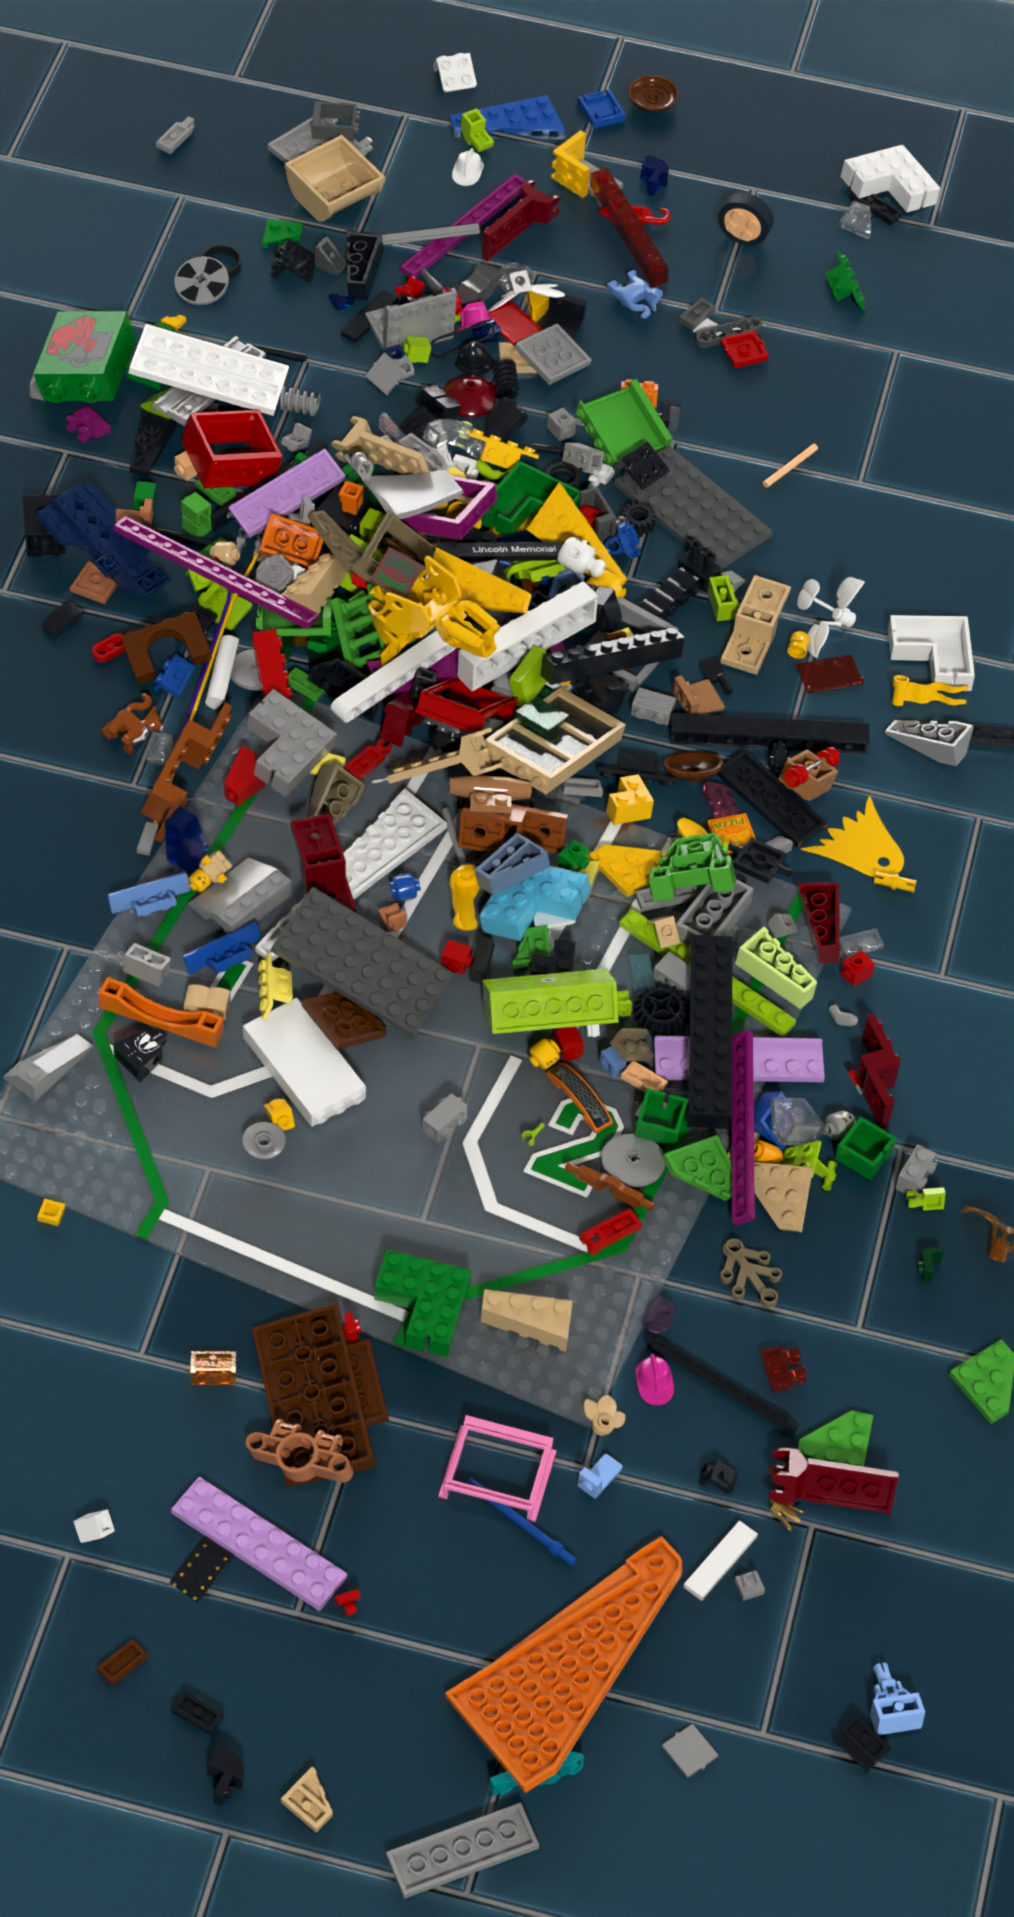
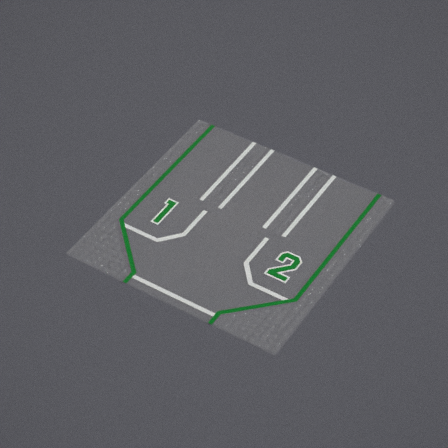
(319, 1216)

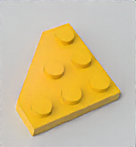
(626, 866)

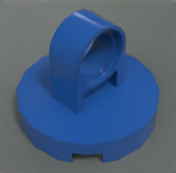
(627, 540)

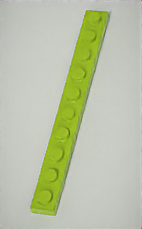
(741, 994)

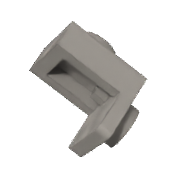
(298, 438)
(306, 509)

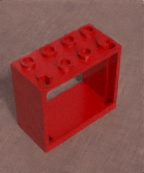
(230, 427)

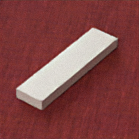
(720, 1560)

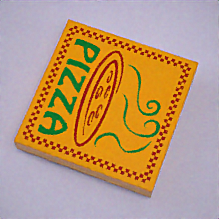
(732, 829)

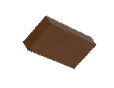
(122, 1662)

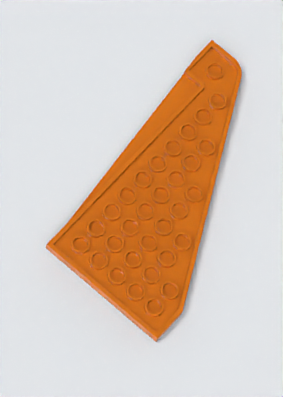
(550, 1684)

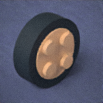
(745, 218)

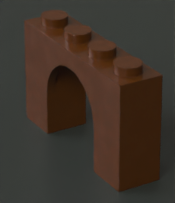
(184, 628)

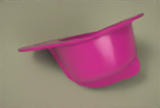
(473, 314)
(654, 1380)

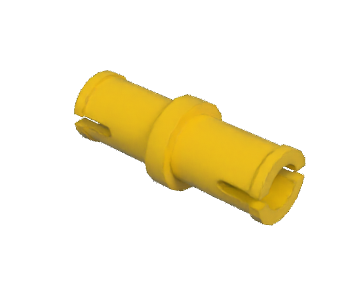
(895, 881)

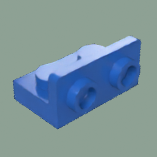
(174, 676)

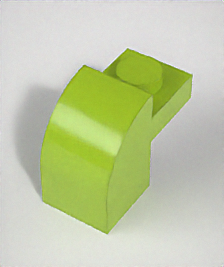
(474, 130)

